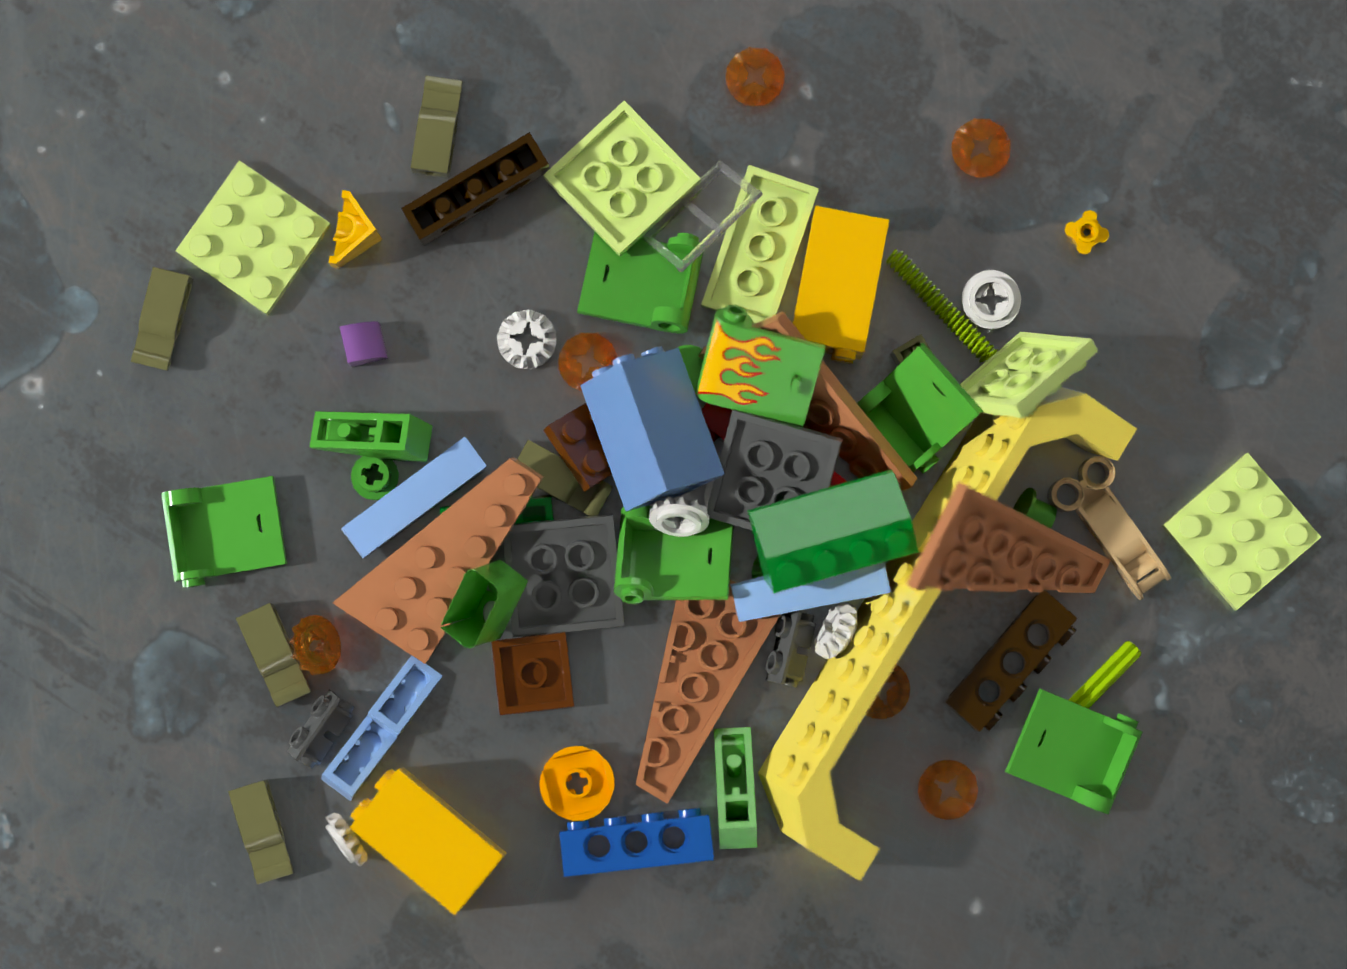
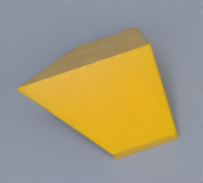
(353, 232)

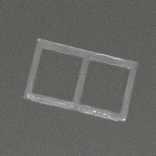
(717, 229)

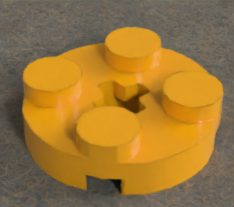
(565, 801)

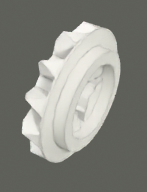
(1003, 287)
(538, 352)
(692, 521)
(836, 630)
(345, 839)

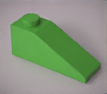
(372, 435)
(735, 788)

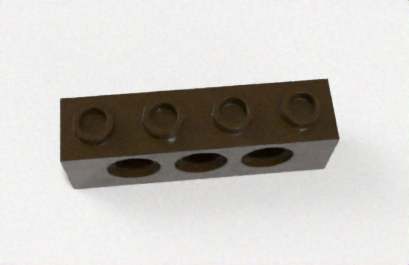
(476, 189)
(965, 697)

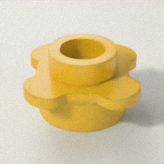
(1083, 242)

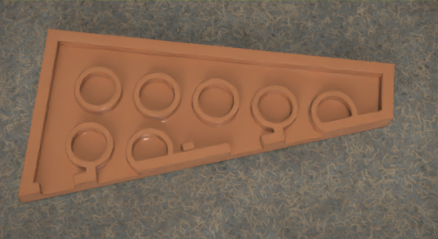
(839, 415)
(1001, 550)
(416, 584)
(698, 675)

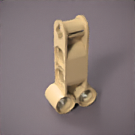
(1112, 527)

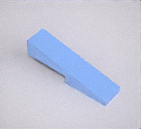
(414, 497)
(756, 600)
(381, 727)

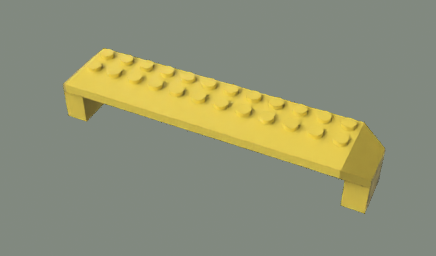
(801, 761)

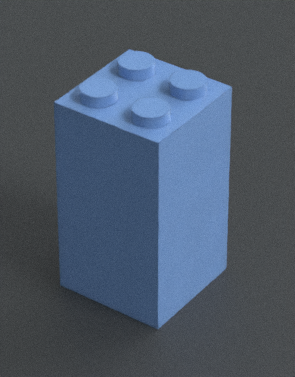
(651, 427)

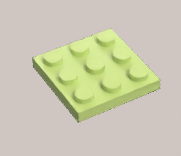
(622, 178)
(253, 237)
(1027, 372)
(1241, 531)

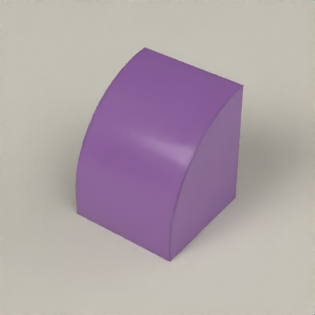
(363, 343)

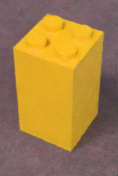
(840, 281)
(426, 839)

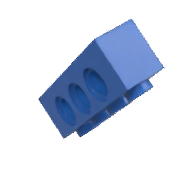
(580, 861)

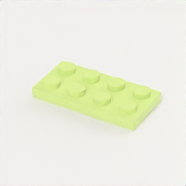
(761, 246)

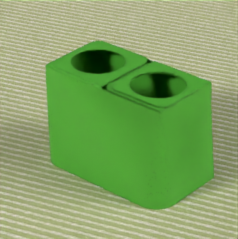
(471, 596)

